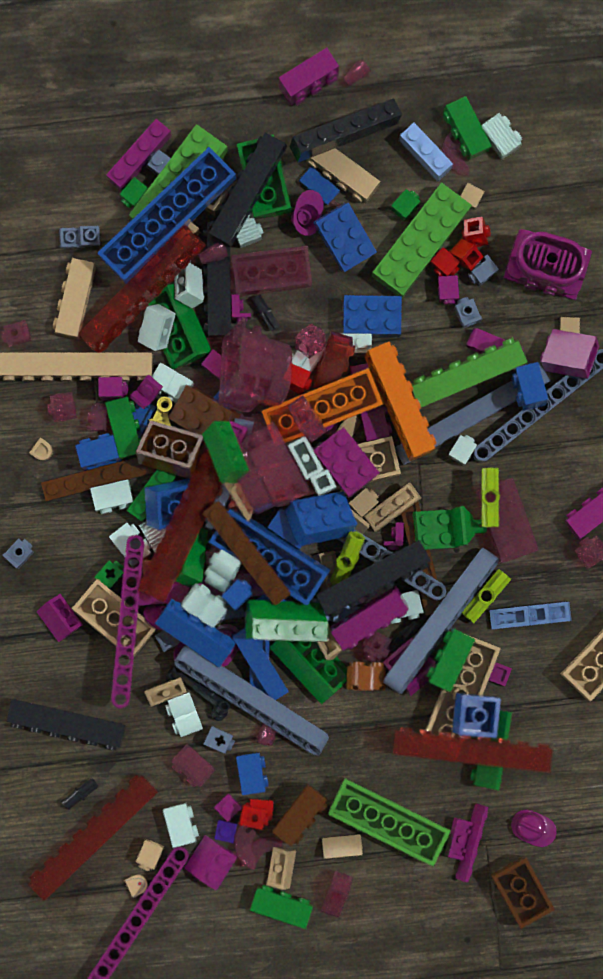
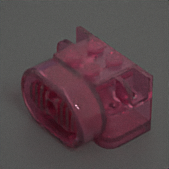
(253, 369)
(272, 472)

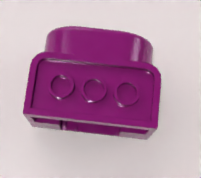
(530, 265)

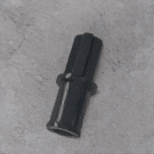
(265, 312)
(404, 635)
(80, 793)

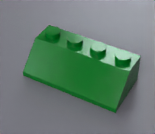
(275, 196)
(186, 338)
(286, 621)
(311, 667)
(487, 775)

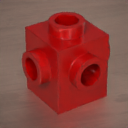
(476, 231)

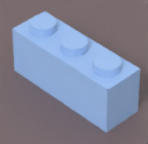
(425, 151)

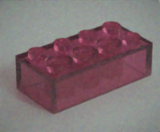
(272, 271)
(514, 534)

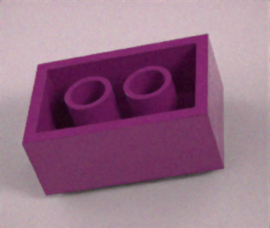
(309, 77)
(346, 462)

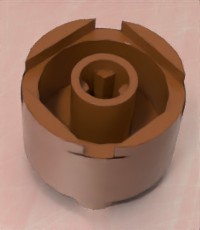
(366, 677)

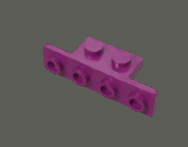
(465, 840)

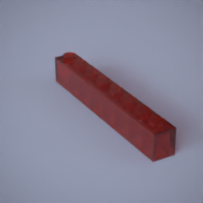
(142, 289)
(181, 530)
(473, 751)
(93, 837)

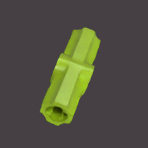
(490, 484)
(351, 551)
(494, 587)

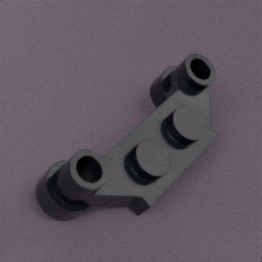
(220, 704)

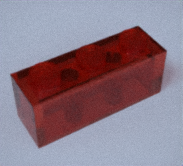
(333, 359)

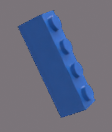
(195, 633)

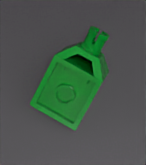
(446, 528)

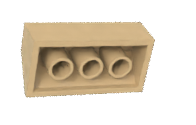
(102, 610)

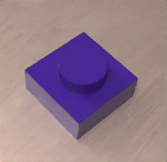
(225, 831)

